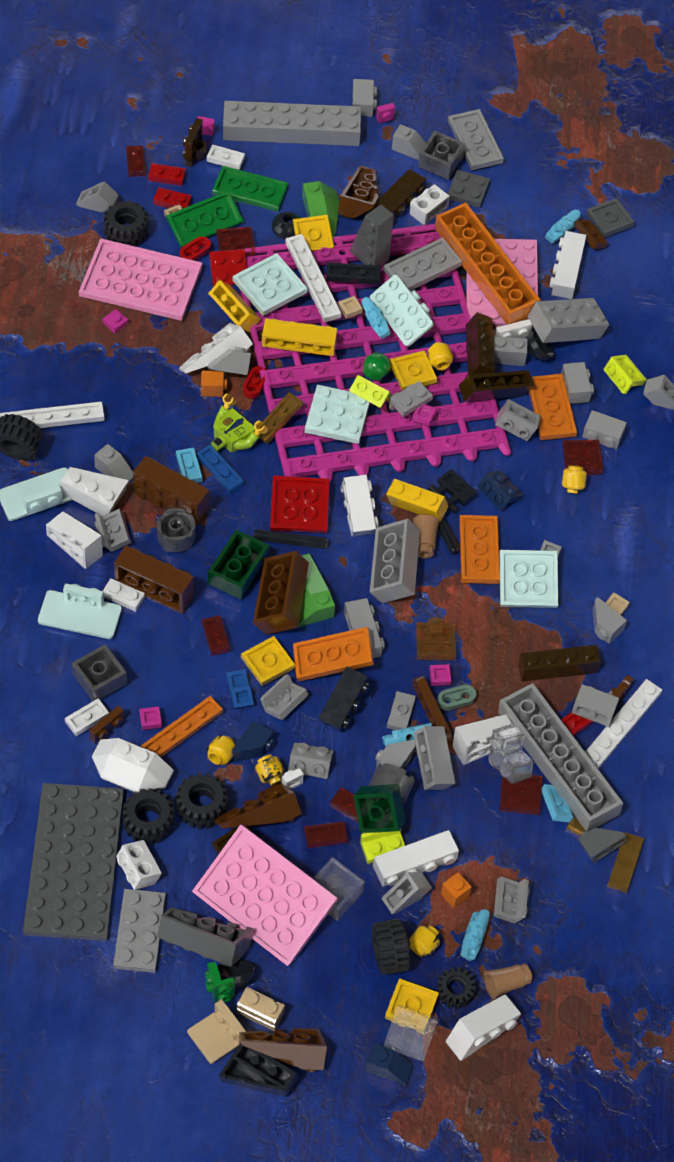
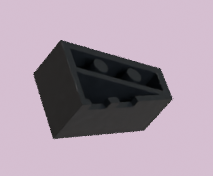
(345, 699)
(258, 1072)

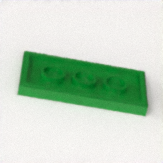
(251, 188)
(204, 218)

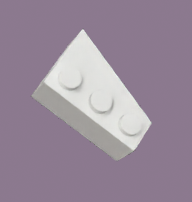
(359, 505)
(75, 539)

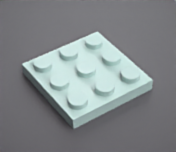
(270, 284)
(337, 414)
(528, 579)

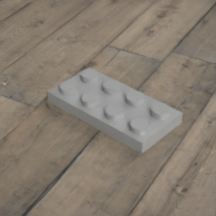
(479, 142)
(424, 264)
(138, 931)

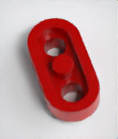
(193, 249)
(253, 386)

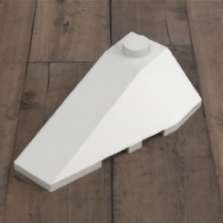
(227, 338)

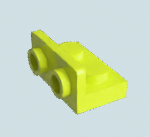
(624, 373)
(370, 391)
(379, 843)

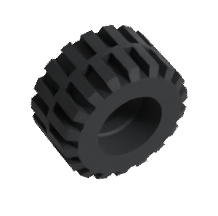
(126, 213)
(19, 437)
(201, 786)
(145, 802)
(390, 946)

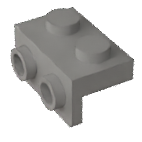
(410, 399)
(113, 530)
(283, 697)
(311, 760)
(511, 899)

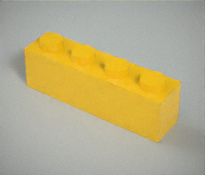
(299, 337)

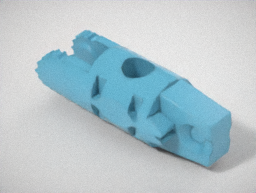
(565, 224)
(375, 318)
(400, 734)
(474, 934)

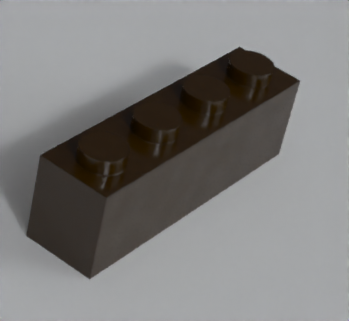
(401, 193)
(480, 345)
(496, 385)
(559, 663)

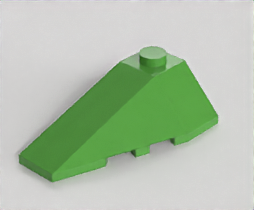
(321, 200)
(317, 600)

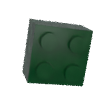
(379, 808)

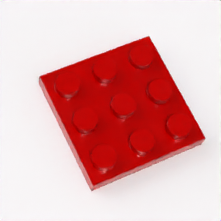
(299, 504)

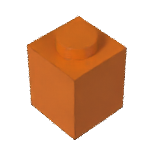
(213, 383)
(456, 890)

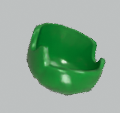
(376, 366)

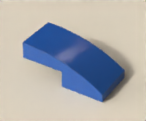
(239, 689)

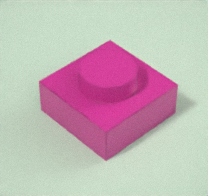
(385, 113)
(208, 125)
(115, 321)
(424, 414)
(440, 675)
(150, 718)

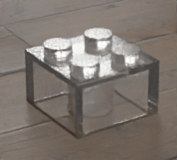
(342, 884)
(411, 1032)

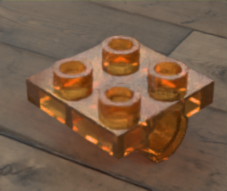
(435, 640)

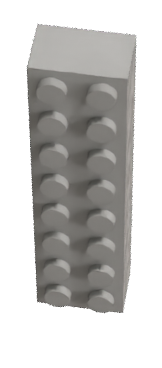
(291, 123)
(561, 758)

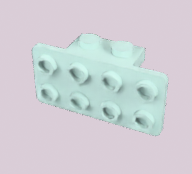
(403, 310)
(33, 495)
(80, 611)

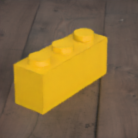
(234, 305)
(416, 499)

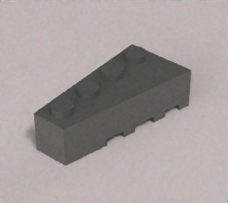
(374, 237)
(205, 936)

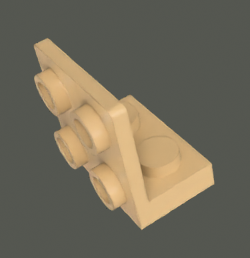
(217, 1033)

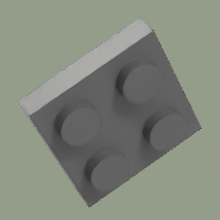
(468, 188)
(610, 217)

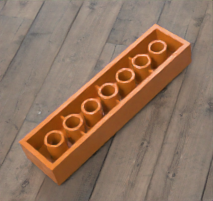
(486, 263)

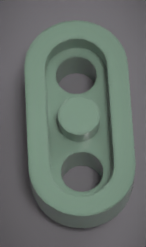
(455, 696)

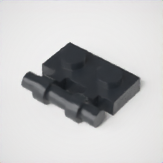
(456, 487)

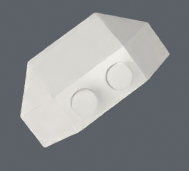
(130, 765)

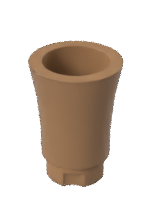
(428, 529)
(506, 979)

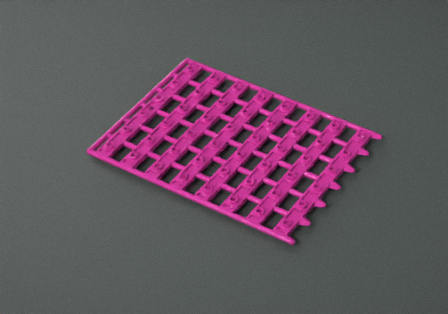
(388, 423)

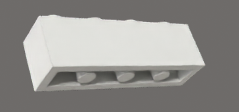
(568, 265)
(416, 857)

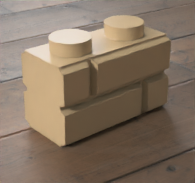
(260, 1009)

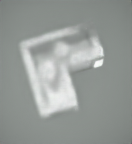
(507, 754)

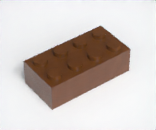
(170, 489)
(154, 578)
(281, 592)

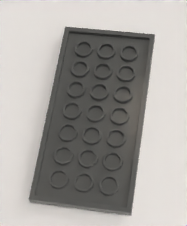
(74, 862)

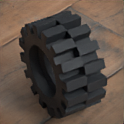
(456, 976)

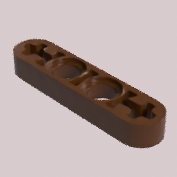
(430, 705)

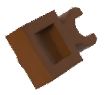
(622, 688)

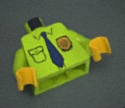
(234, 430)

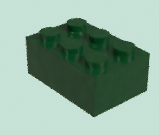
(238, 564)

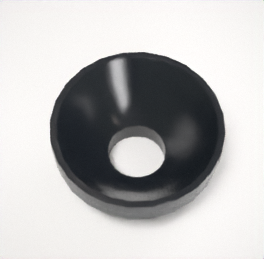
(283, 229)
(539, 349)
(241, 971)

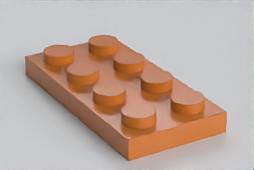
(552, 403)
(479, 549)
(333, 653)

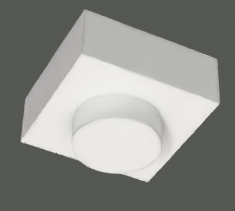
(293, 778)

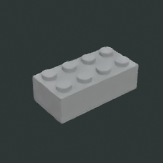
(568, 320)
(395, 561)

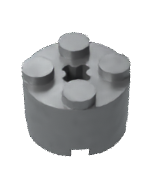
(176, 530)
(393, 775)

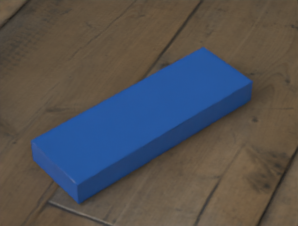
(220, 469)

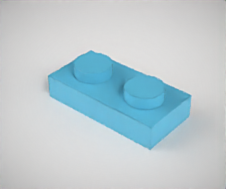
(188, 464)
(556, 805)

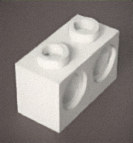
(429, 204)
(138, 864)

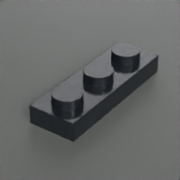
(353, 273)

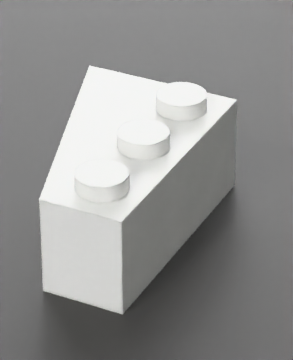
(93, 489)
(474, 739)
(482, 1026)

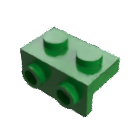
(219, 988)

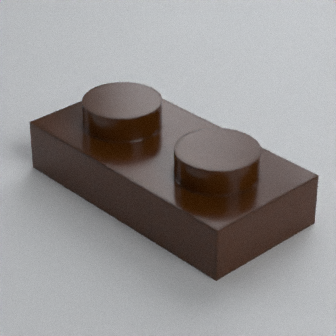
(593, 236)
(106, 725)

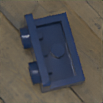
(499, 489)

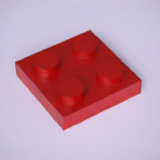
(226, 265)

